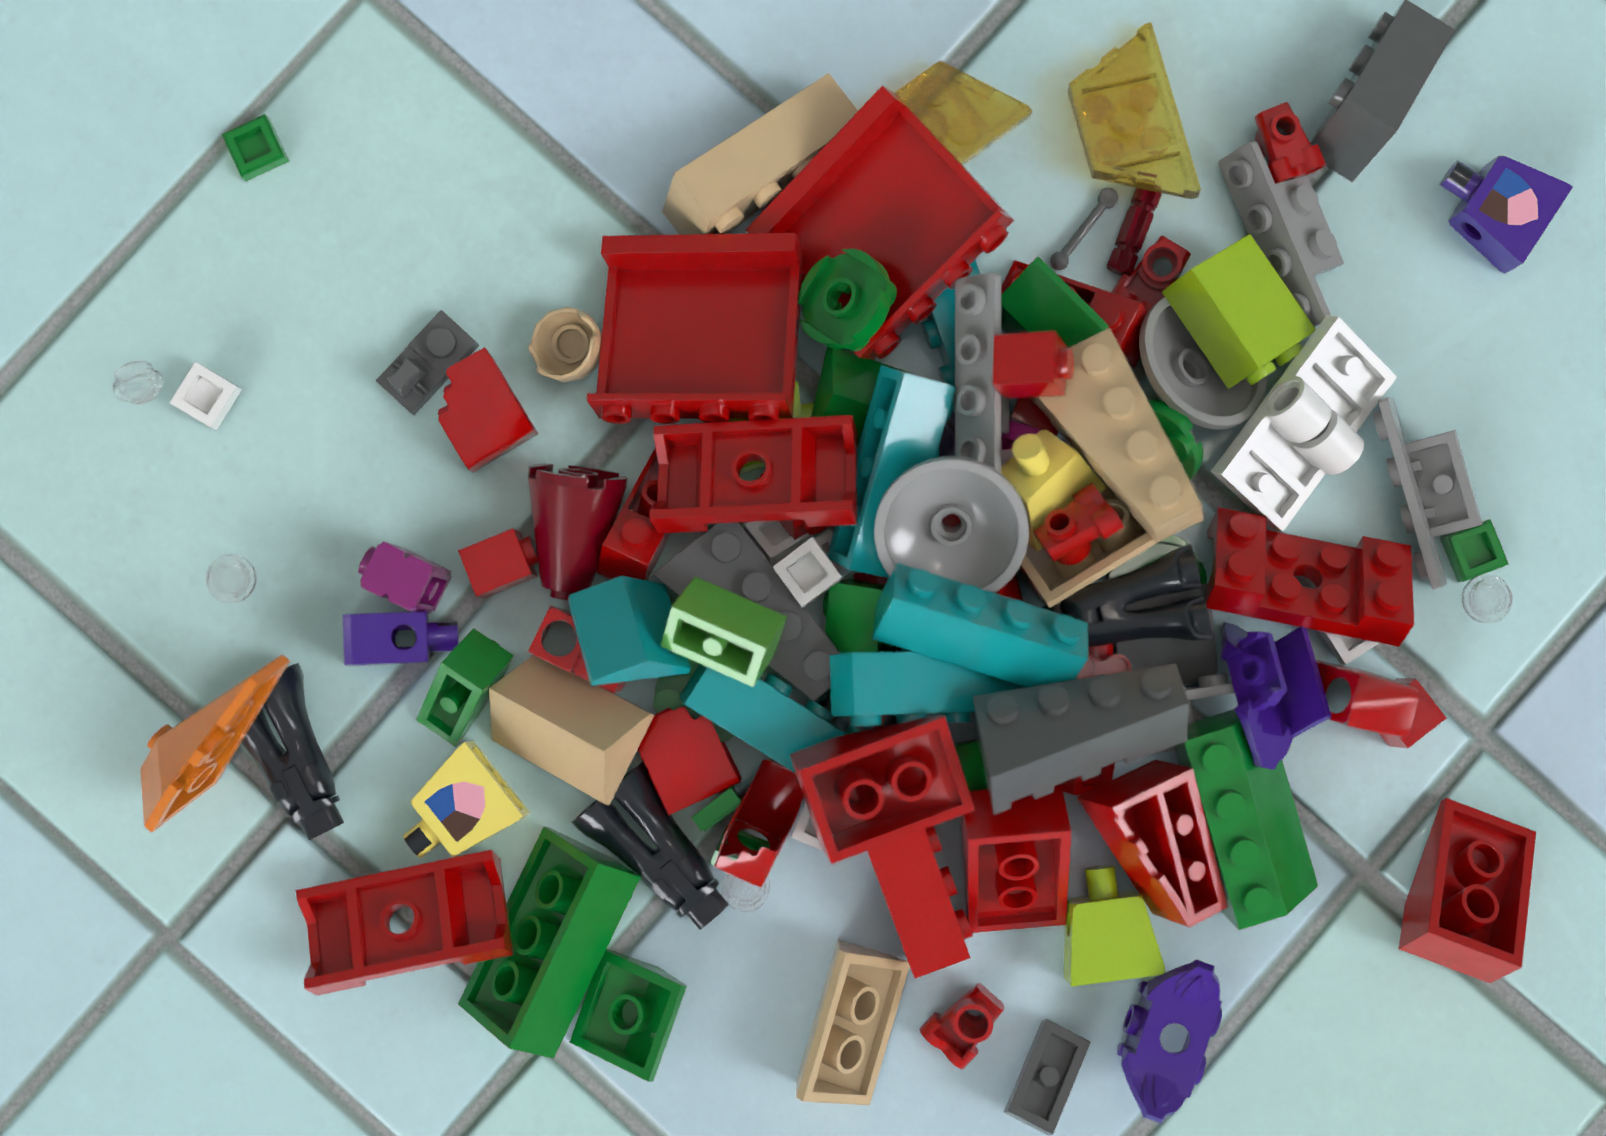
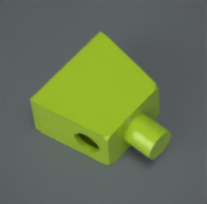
(1108, 933)

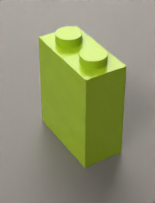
(1240, 313)

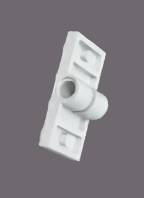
(1306, 424)

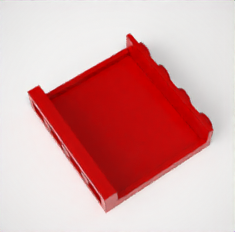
(899, 199)
(699, 327)

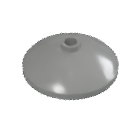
(1186, 377)
(979, 550)

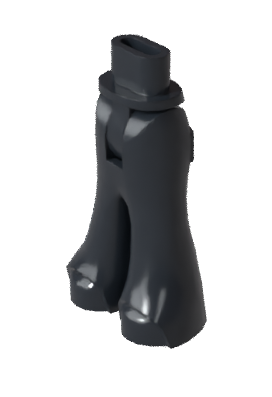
(1104, 603)
(300, 773)
(671, 871)

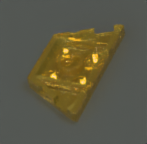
(962, 109)
(1133, 121)

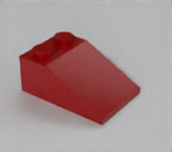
(881, 785)
(1016, 862)
(1471, 894)

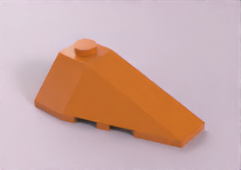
(198, 749)

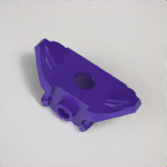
(1274, 689)
(1160, 1077)

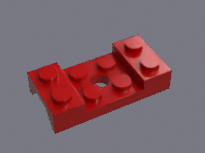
(805, 476)
(1357, 592)
(456, 919)

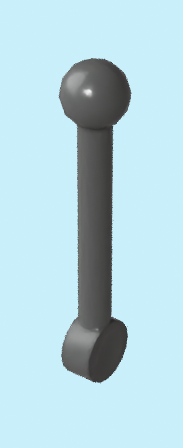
(1107, 199)

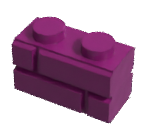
(403, 577)

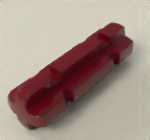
(1133, 231)

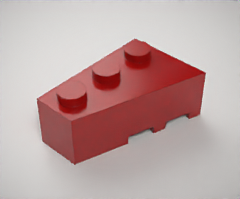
(1160, 839)
(920, 902)

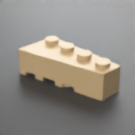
(756, 162)
(1122, 439)

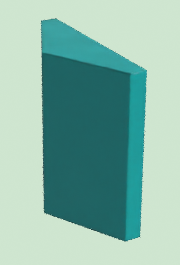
(623, 631)

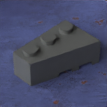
(1382, 88)

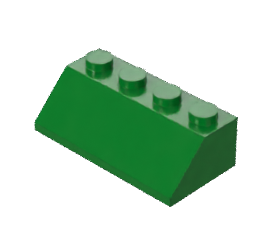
(1249, 822)
(559, 932)

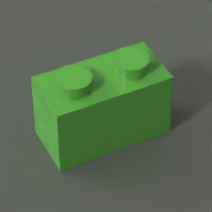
(723, 631)

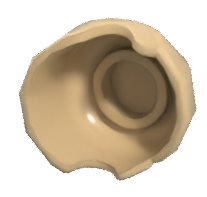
(566, 344)

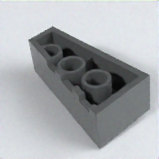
(735, 563)
(1076, 728)

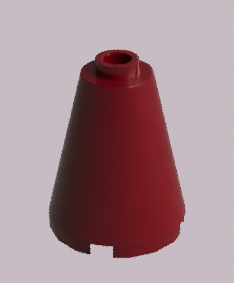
(571, 522)

